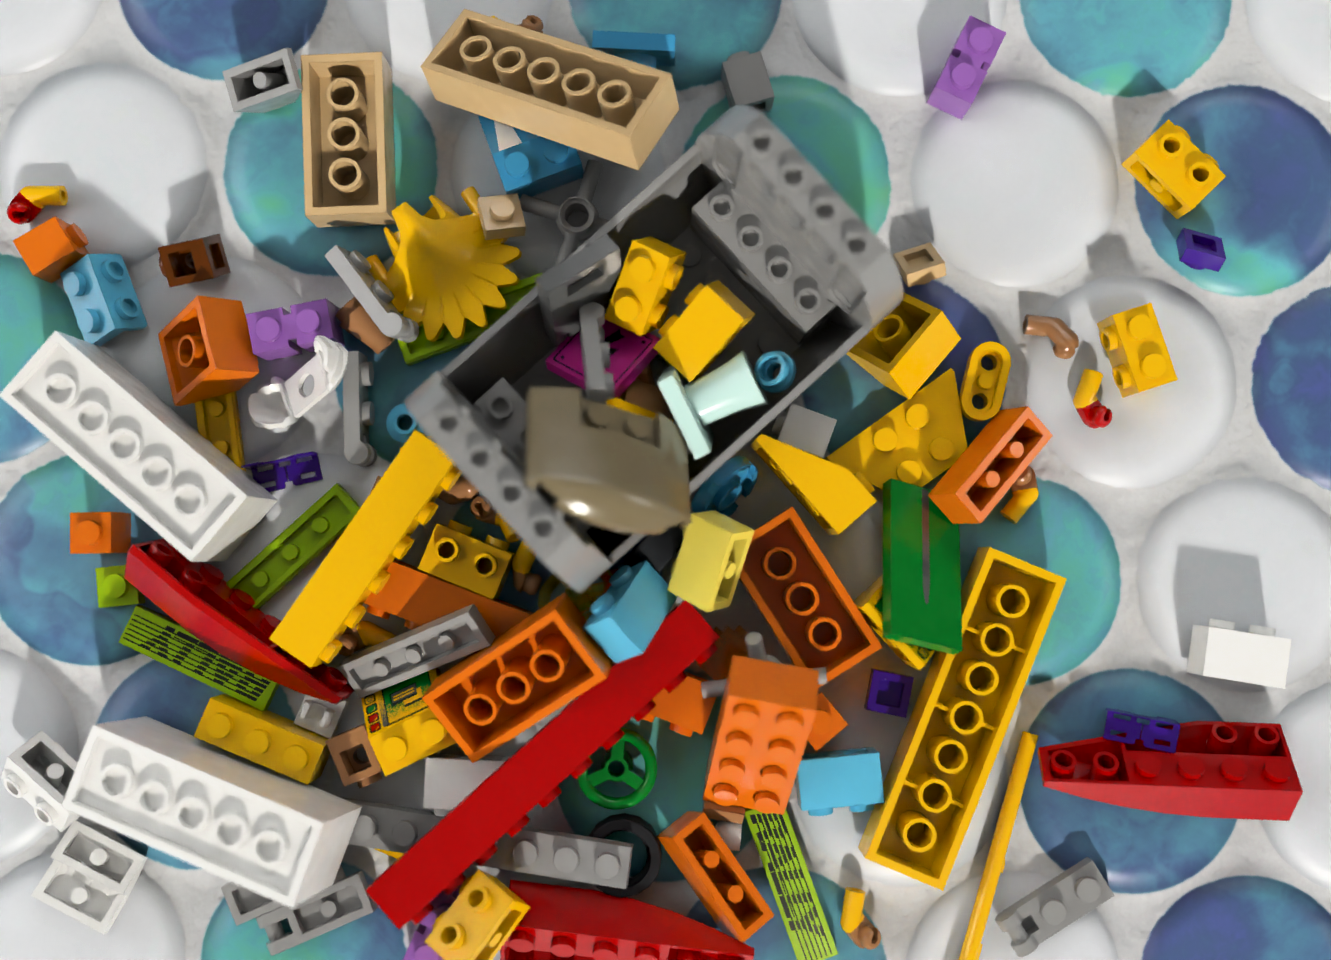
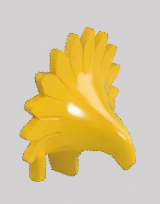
(445, 267)

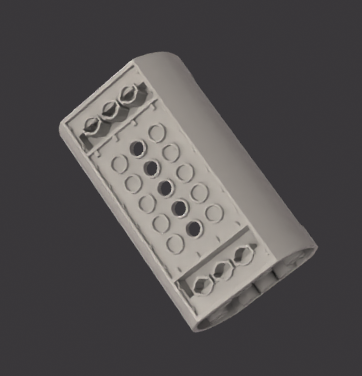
(745, 217)

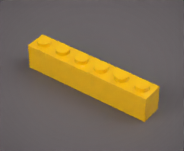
(366, 551)

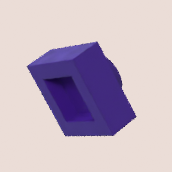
(1200, 250)
(888, 692)

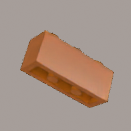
(990, 465)
(715, 875)

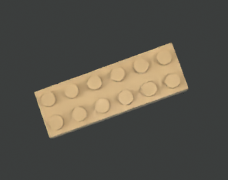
(552, 88)

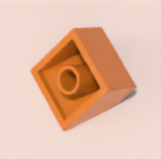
(207, 350)

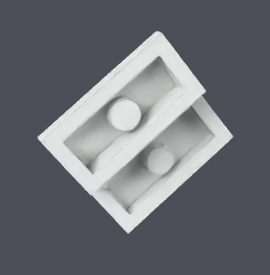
(90, 877)

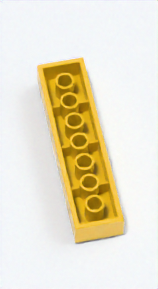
(961, 718)

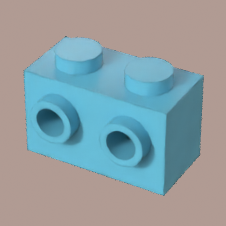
(629, 611)
(839, 780)

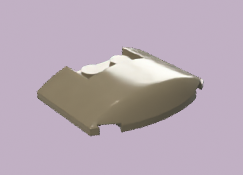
(607, 462)

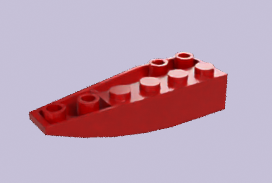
(224, 618)
(1215, 773)
(599, 926)

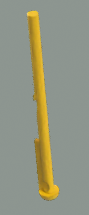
(996, 857)

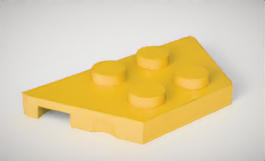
(911, 440)

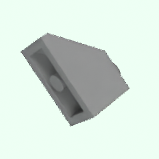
(264, 83)

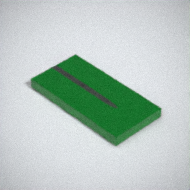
(920, 570)

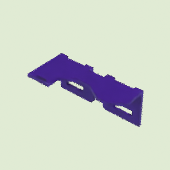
(294, 471)
(1148, 734)

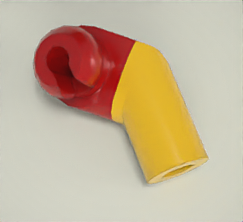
(32, 200)
(1087, 404)

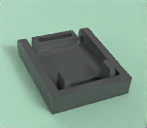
(562, 304)

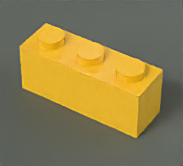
(263, 738)

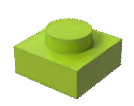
(115, 589)

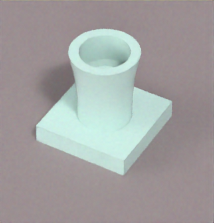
(710, 398)

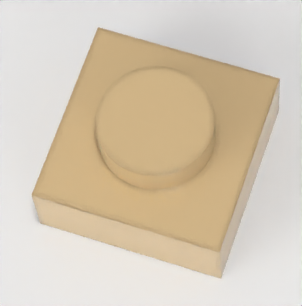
(501, 216)
(920, 265)

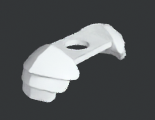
(284, 402)

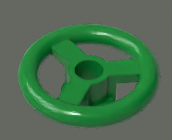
(617, 753)

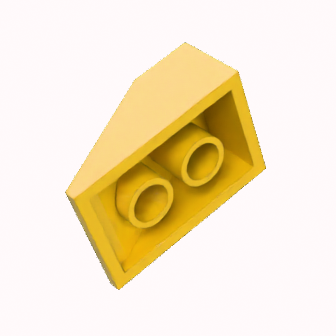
(823, 488)

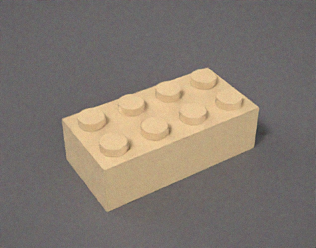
(348, 139)

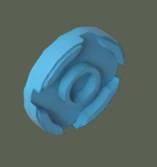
(725, 487)

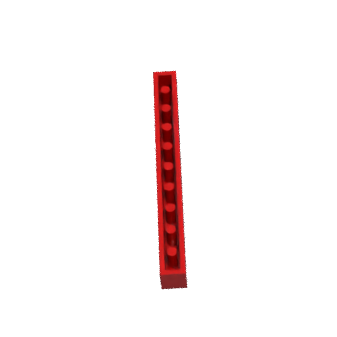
(539, 767)

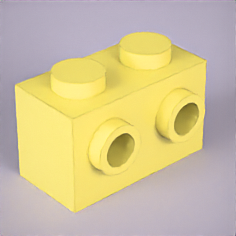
(710, 560)

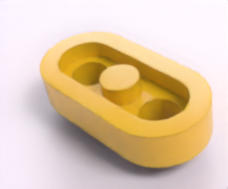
(985, 383)

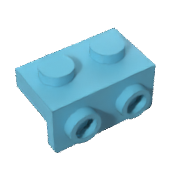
(102, 297)

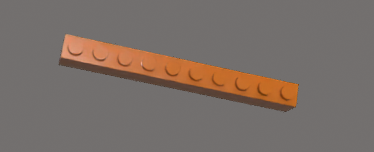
(425, 598)

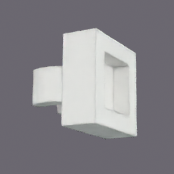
(321, 715)

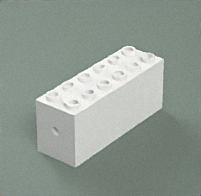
(138, 448)
(212, 808)

